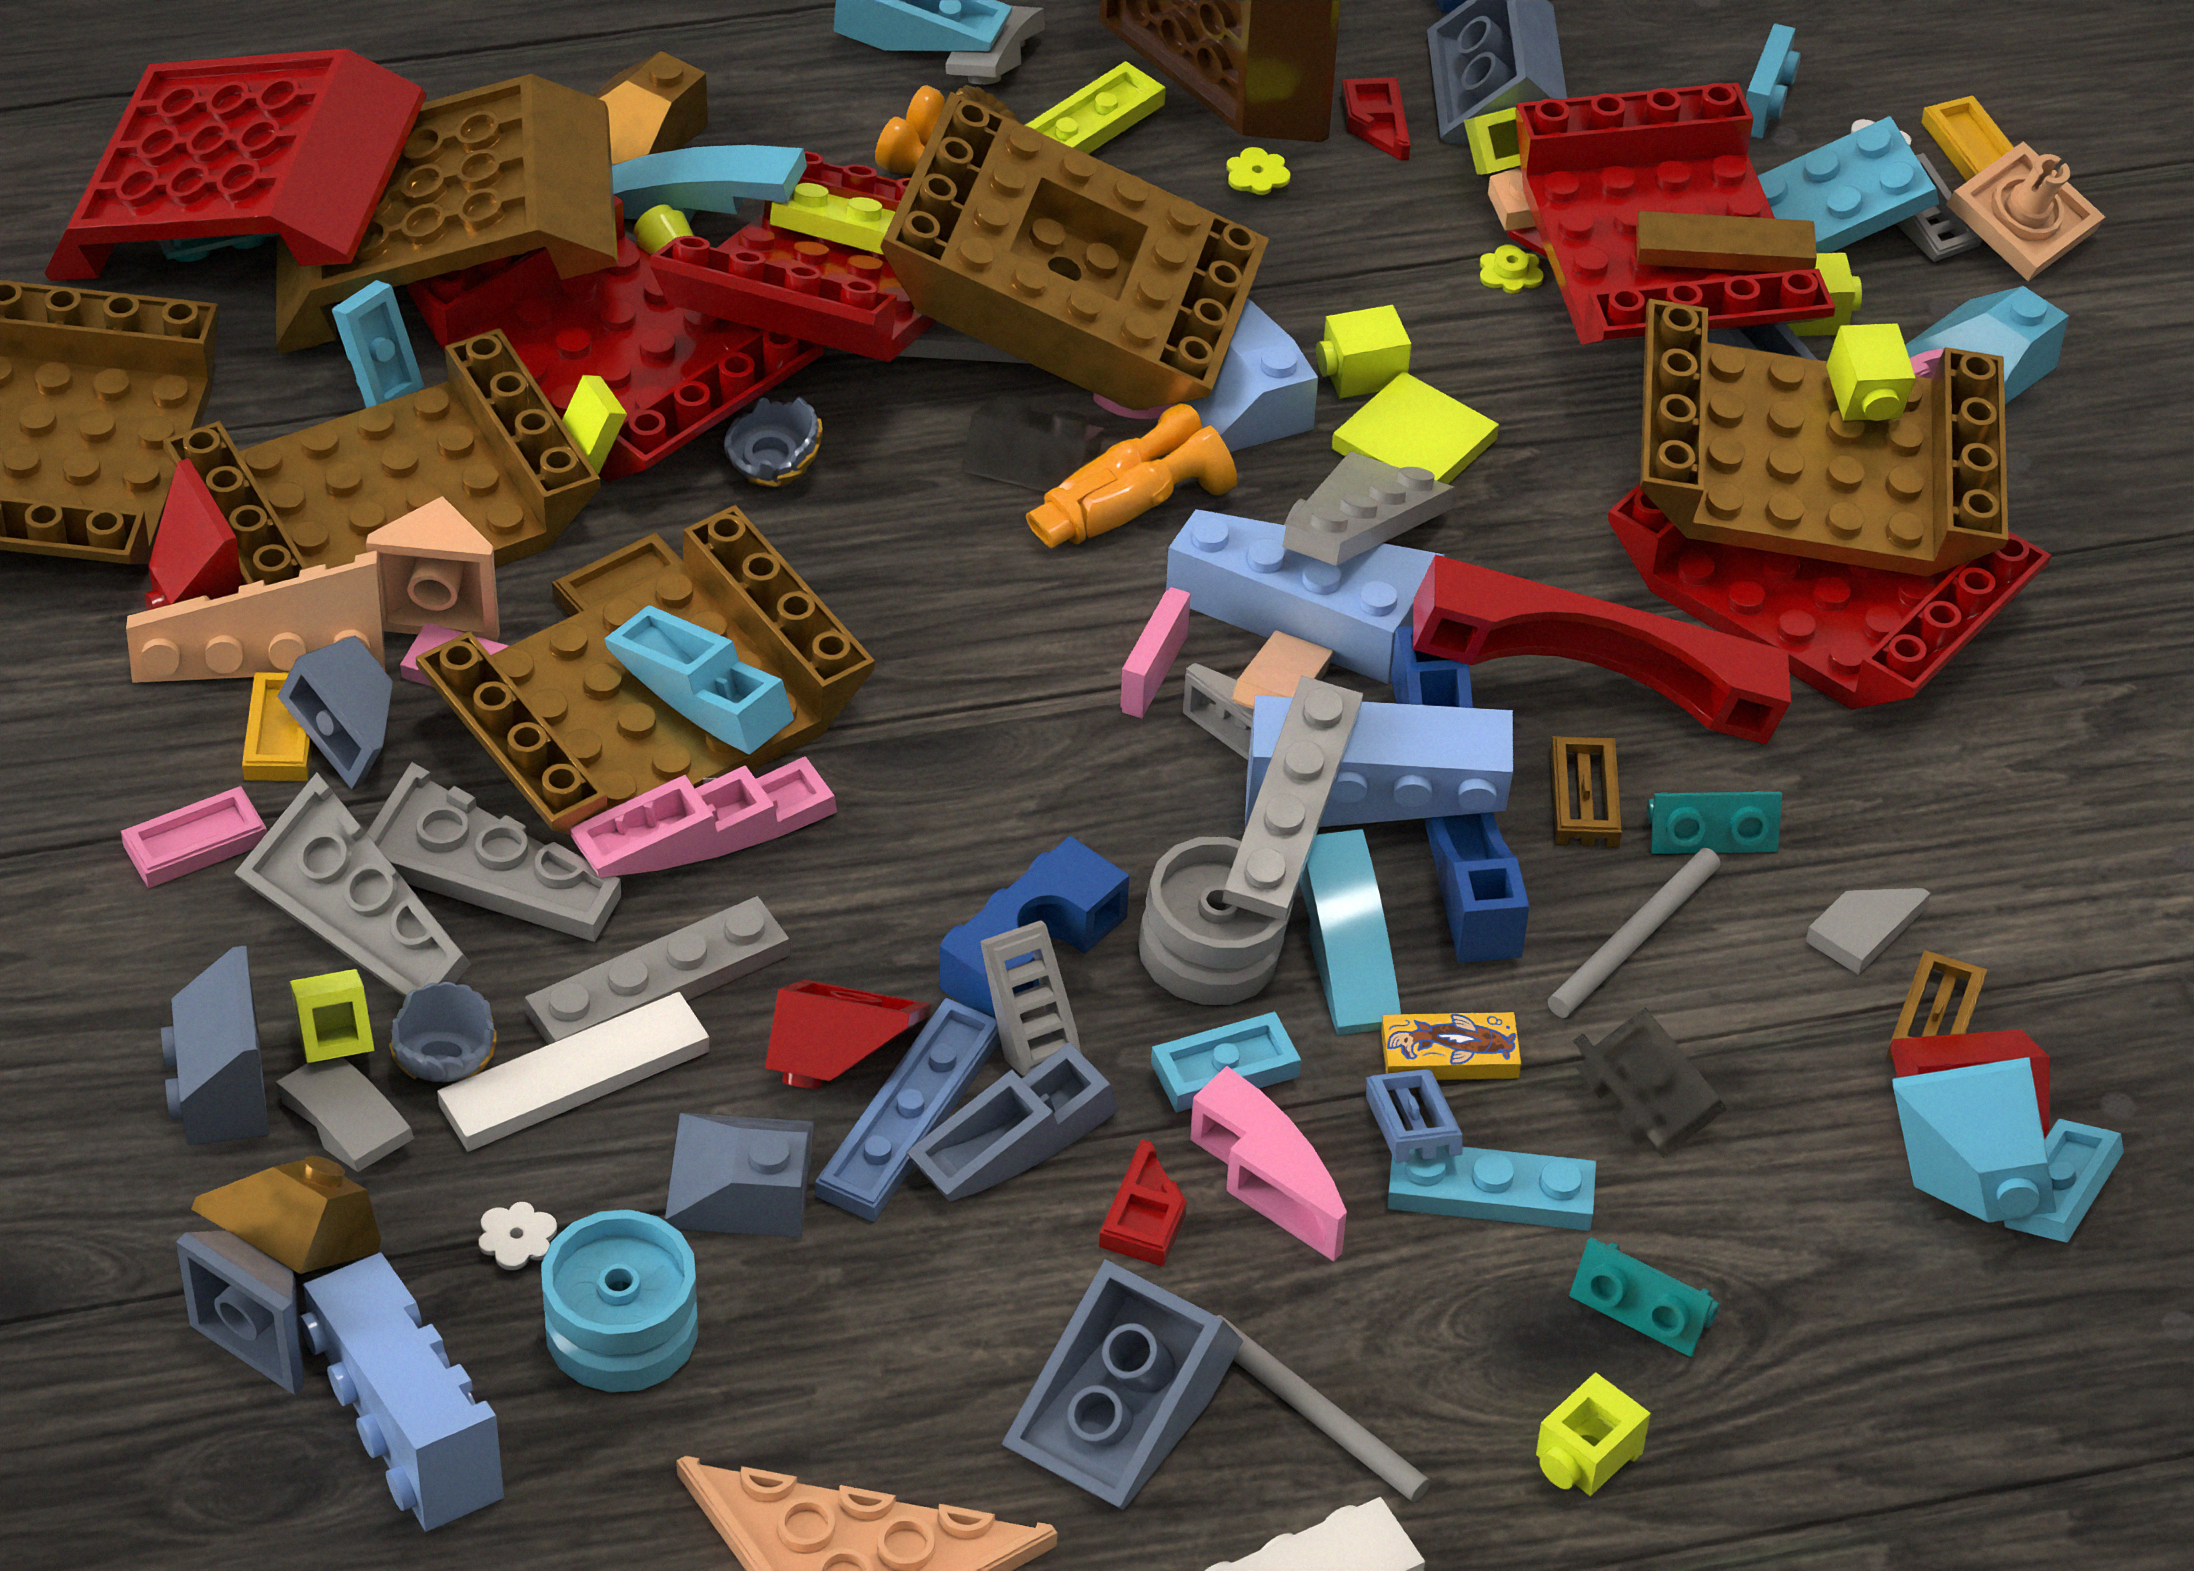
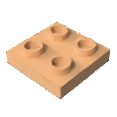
(2026, 209)

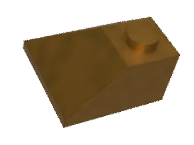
(654, 107)
(297, 1214)

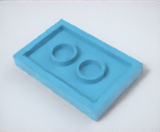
(1851, 186)

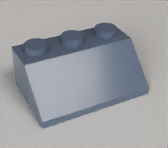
(1492, 58)

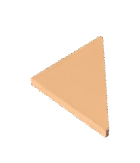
(804, 1527)

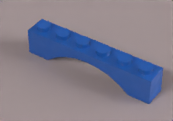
(1472, 862)

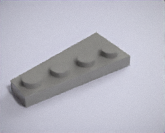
(1364, 507)
(463, 852)
(348, 893)

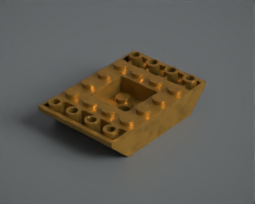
(1145, 273)

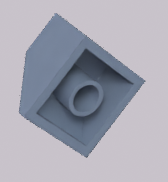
(216, 1055)

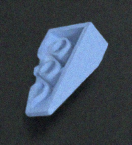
(1262, 385)

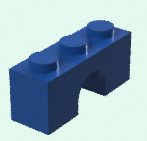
(1067, 889)

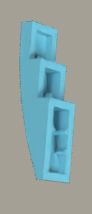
(707, 178)

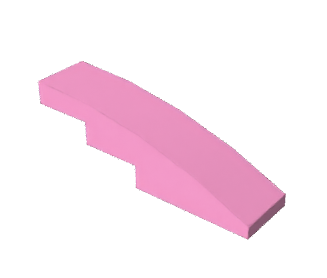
(693, 824)

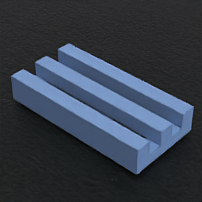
(1419, 1136)

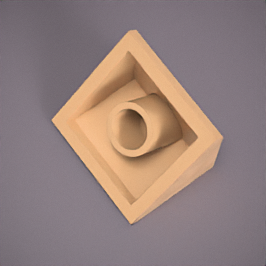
(436, 573)

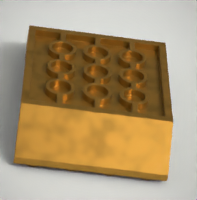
(473, 185)
(85, 414)
(476, 440)
(1760, 457)
(591, 735)

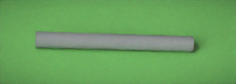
(1633, 933)
(1330, 1418)

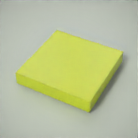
(1417, 428)

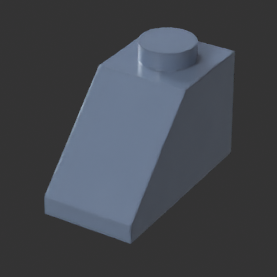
(341, 704)

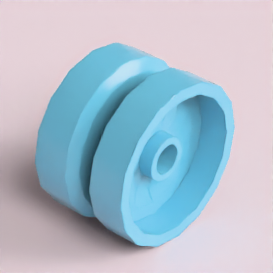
(620, 1300)

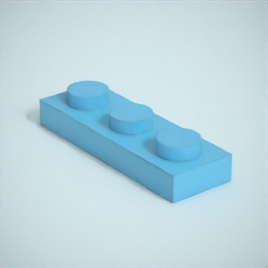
(1496, 1187)

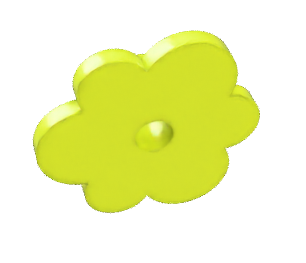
(1257, 171)
(1510, 269)

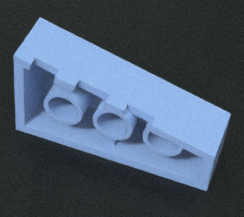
(1254, 583)
(1402, 761)
(406, 1393)

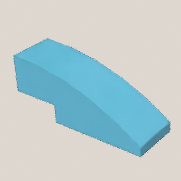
(702, 678)
(1349, 932)

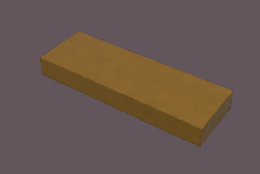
(1725, 242)

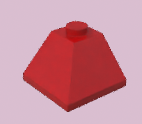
(193, 546)
(832, 1028)

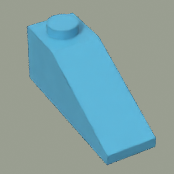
(922, 23)

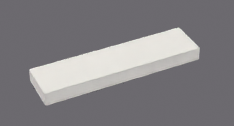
(573, 1071)

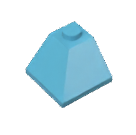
(2006, 325)
(1977, 1139)

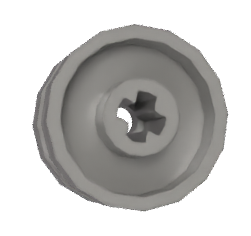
(1197, 941)

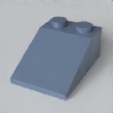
(1122, 1385)

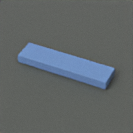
(907, 1109)

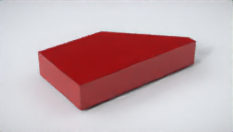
(1377, 114)
(1145, 1211)

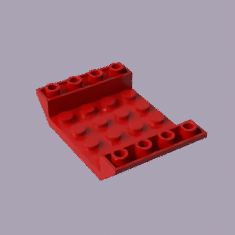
(1657, 150)
(245, 151)
(799, 280)
(661, 361)
(1845, 626)

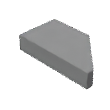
(1865, 924)

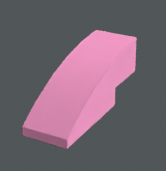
(1269, 1161)

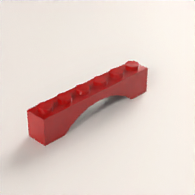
(1715, 676)

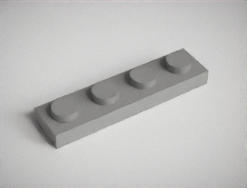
(1292, 798)
(682, 962)

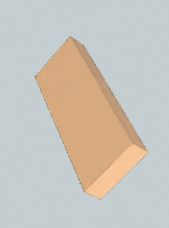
(1280, 667)

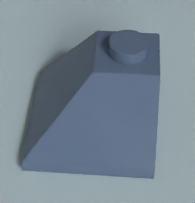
(740, 1175)
(243, 1303)

